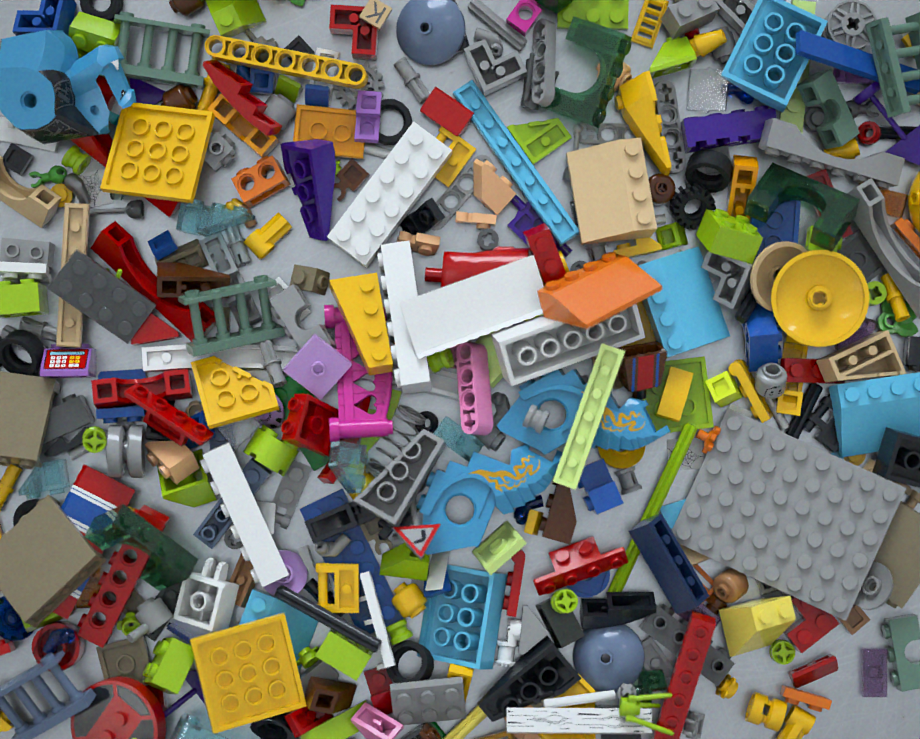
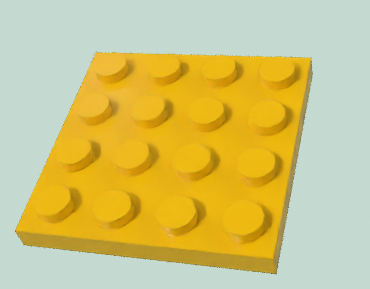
(158, 152)
(248, 672)

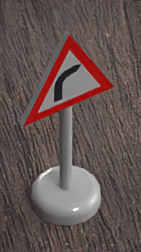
(417, 536)

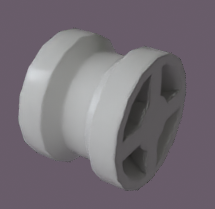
(536, 419)

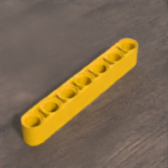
(277, 54)

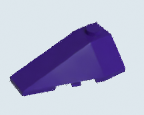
(313, 174)

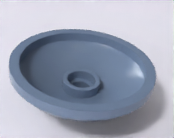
(444, 32)
(625, 655)

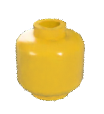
(409, 600)

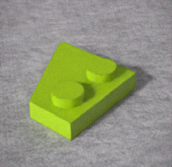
(540, 138)

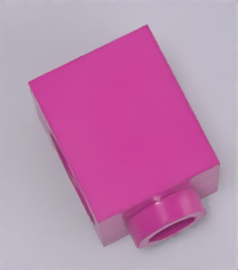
(520, 25)

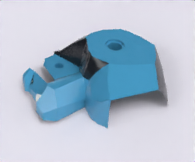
(53, 91)

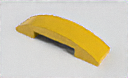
(791, 400)

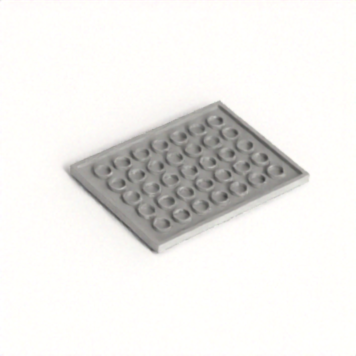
(787, 514)

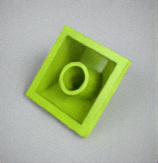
(235, 15)
(673, 57)
(192, 490)

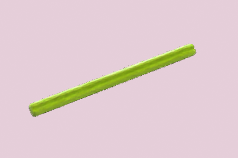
(656, 501)

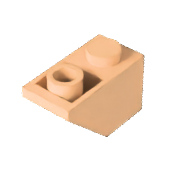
(490, 188)
(172, 459)

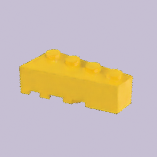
(363, 313)

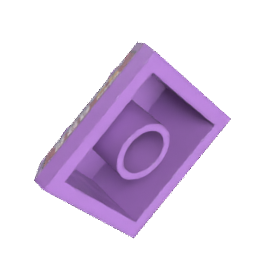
(68, 362)

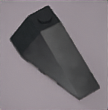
(532, 678)

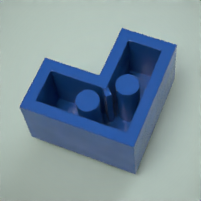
(51, 16)
(761, 339)
(599, 488)

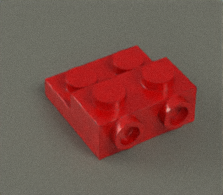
(309, 423)

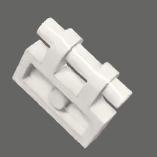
(17, 271)

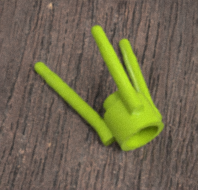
(631, 706)

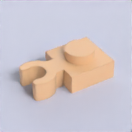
(482, 220)
(421, 243)

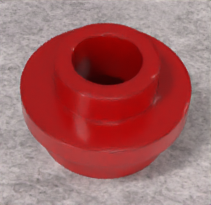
(864, 128)

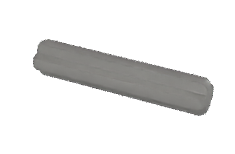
(497, 24)

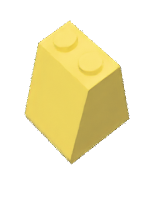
(756, 623)

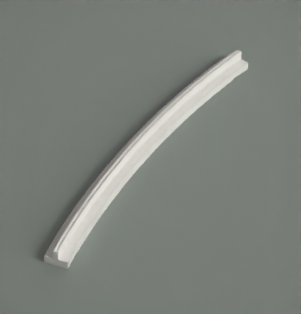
(250, 357)

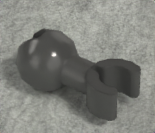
(856, 109)

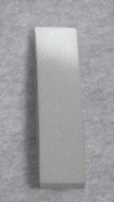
(222, 261)

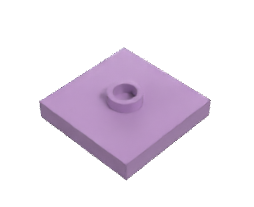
(317, 366)

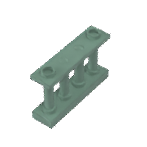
(887, 62)
(167, 73)
(246, 334)

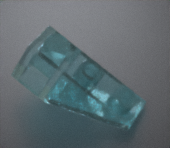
(208, 220)

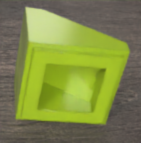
(288, 88)
(671, 236)

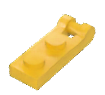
(759, 405)

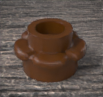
(715, 604)

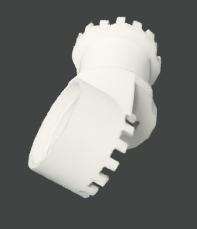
(506, 647)

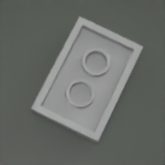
(428, 700)

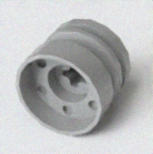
(847, 13)

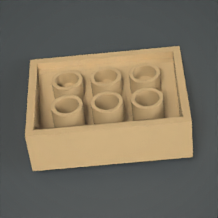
(611, 192)

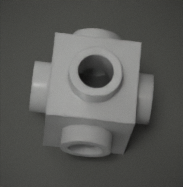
(224, 156)

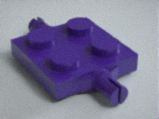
(526, 219)

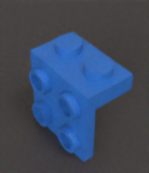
(134, 412)

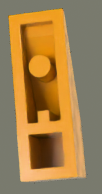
(741, 184)

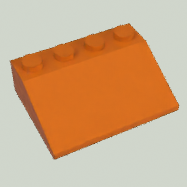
(596, 291)

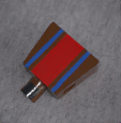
(642, 367)

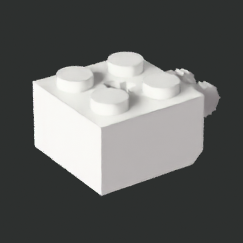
(207, 598)

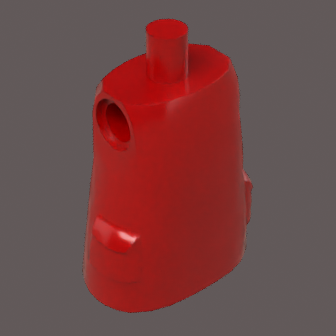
(462, 265)

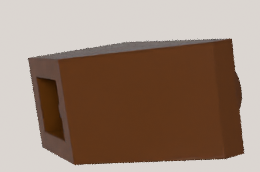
(329, 695)

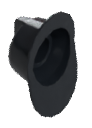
(272, 728)

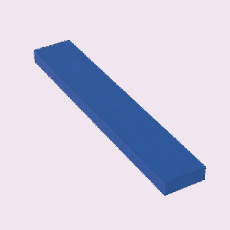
(844, 58)

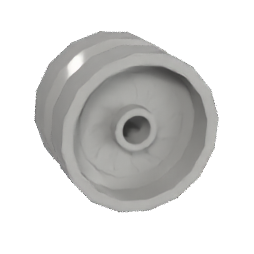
(123, 451)

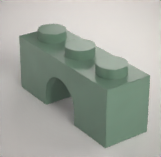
(838, 121)
(900, 632)

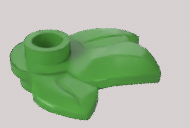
(903, 328)

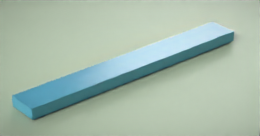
(517, 163)

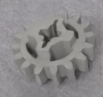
(371, 85)

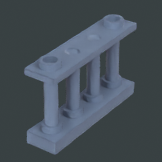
(59, 712)

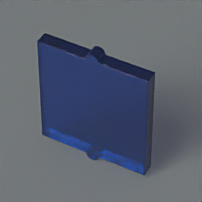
(175, 629)

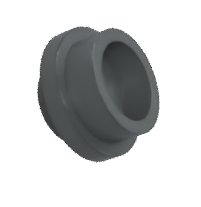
(814, 118)

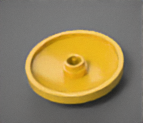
(820, 298)

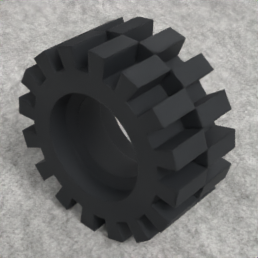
(683, 197)

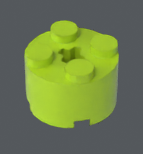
(270, 450)

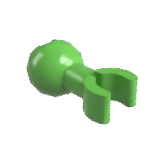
(54, 175)

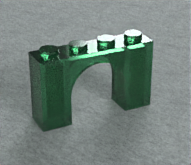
(611, 50)
(785, 185)
(168, 560)

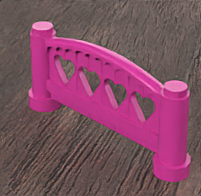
(352, 420)

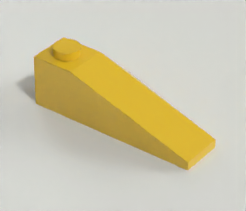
(637, 106)

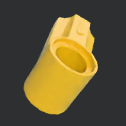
(263, 240)
(797, 723)

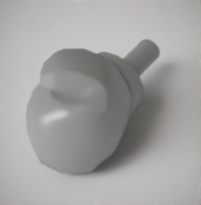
(263, 57)

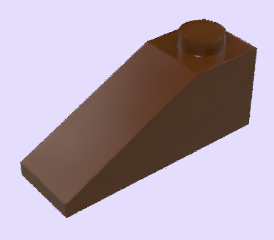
(177, 278)

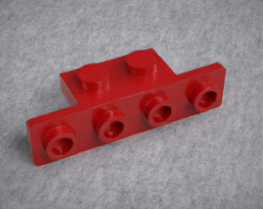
(167, 418)
(578, 563)

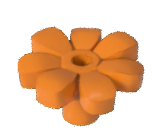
(708, 438)

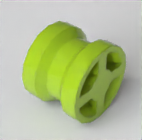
(76, 160)
(877, 298)
(440, 360)
(94, 444)
(569, 600)
(398, 631)
(786, 651)

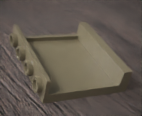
(24, 417)
(902, 554)
(44, 561)

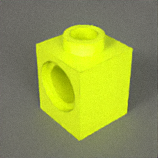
(724, 389)

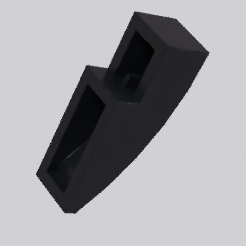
(337, 521)
(616, 609)

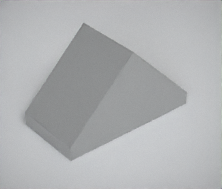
(531, 630)

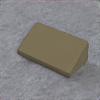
(188, 253)

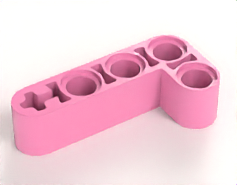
(473, 388)

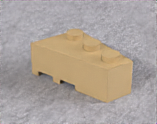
(863, 359)

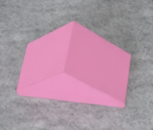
(375, 724)

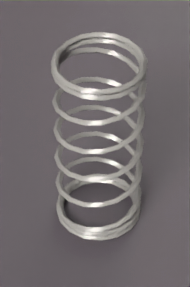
(408, 412)

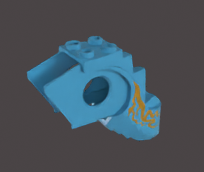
(619, 428)
(487, 485)

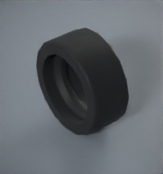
(404, 111)
(711, 159)
(30, 344)
(426, 667)

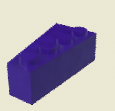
(725, 129)

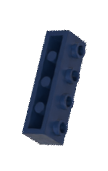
(669, 565)

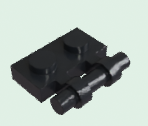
(827, 433)

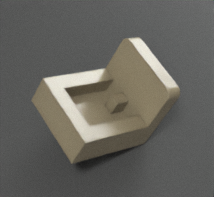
(310, 279)

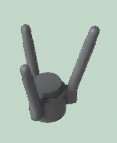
(526, 100)

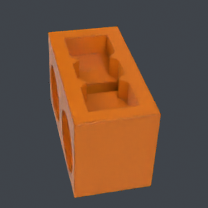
(263, 187)

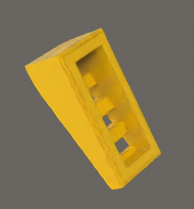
(644, 41)

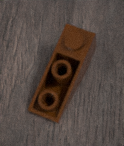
(561, 516)

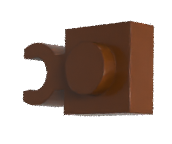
(351, 177)

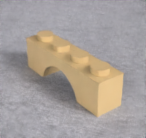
(35, 204)

